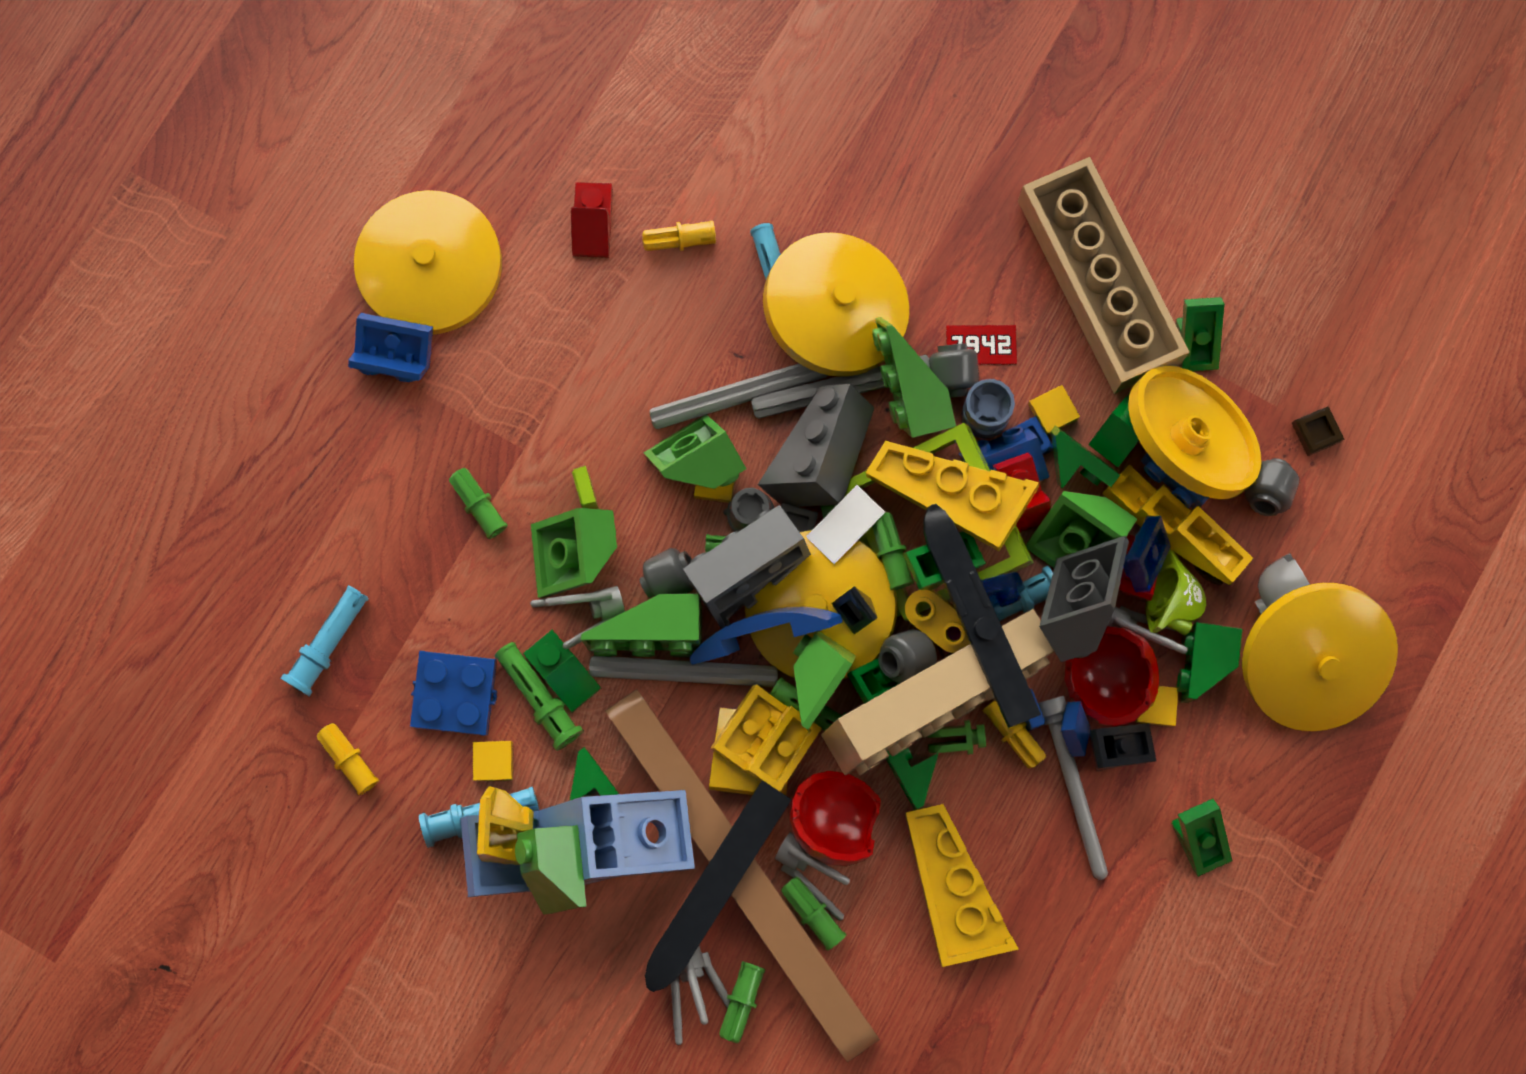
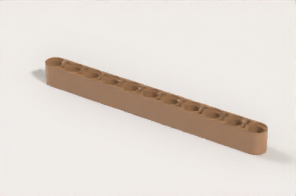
(754, 892)

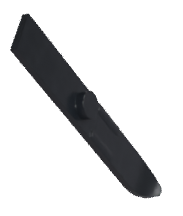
(978, 618)
(715, 886)

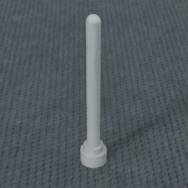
(1053, 713)

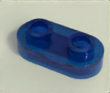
(1004, 588)

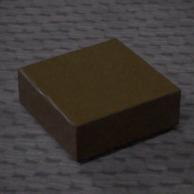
(1318, 431)

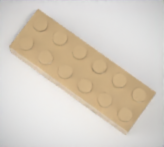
(1101, 274)
(928, 700)

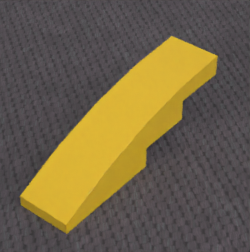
(1189, 531)

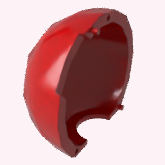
(1115, 680)
(835, 818)

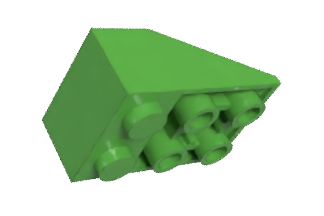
(919, 396)
(659, 623)

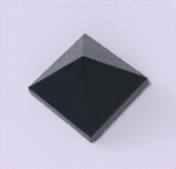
(855, 609)

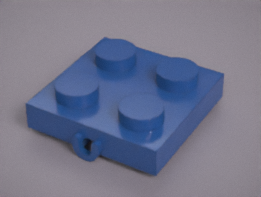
(453, 693)

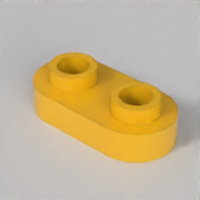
(938, 621)

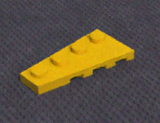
(975, 499)
(957, 901)

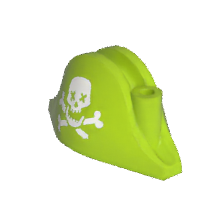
(1176, 598)

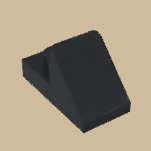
(1122, 746)

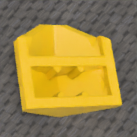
(498, 826)

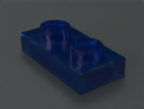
(1147, 554)

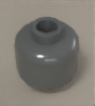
(956, 368)
(1274, 488)
(665, 573)
(906, 655)

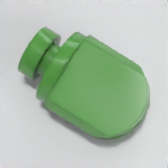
(972, 737)

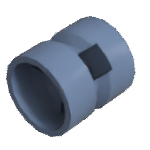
(988, 408)

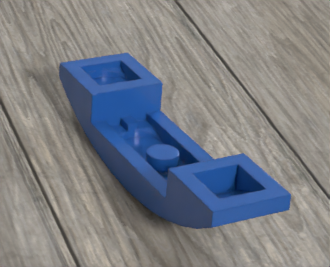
(802, 621)

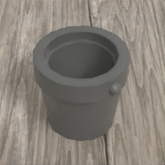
(746, 507)

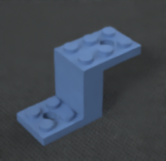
(609, 835)

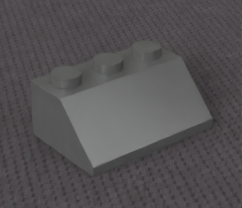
(1083, 598)

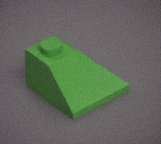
(698, 455)
(1077, 524)
(572, 549)
(818, 673)
(552, 867)

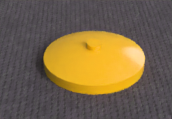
(428, 260)
(826, 302)
(1194, 432)
(817, 585)
(1319, 656)

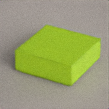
(585, 488)

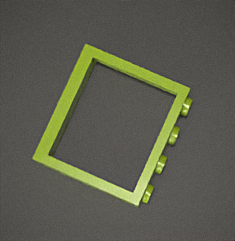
(972, 454)

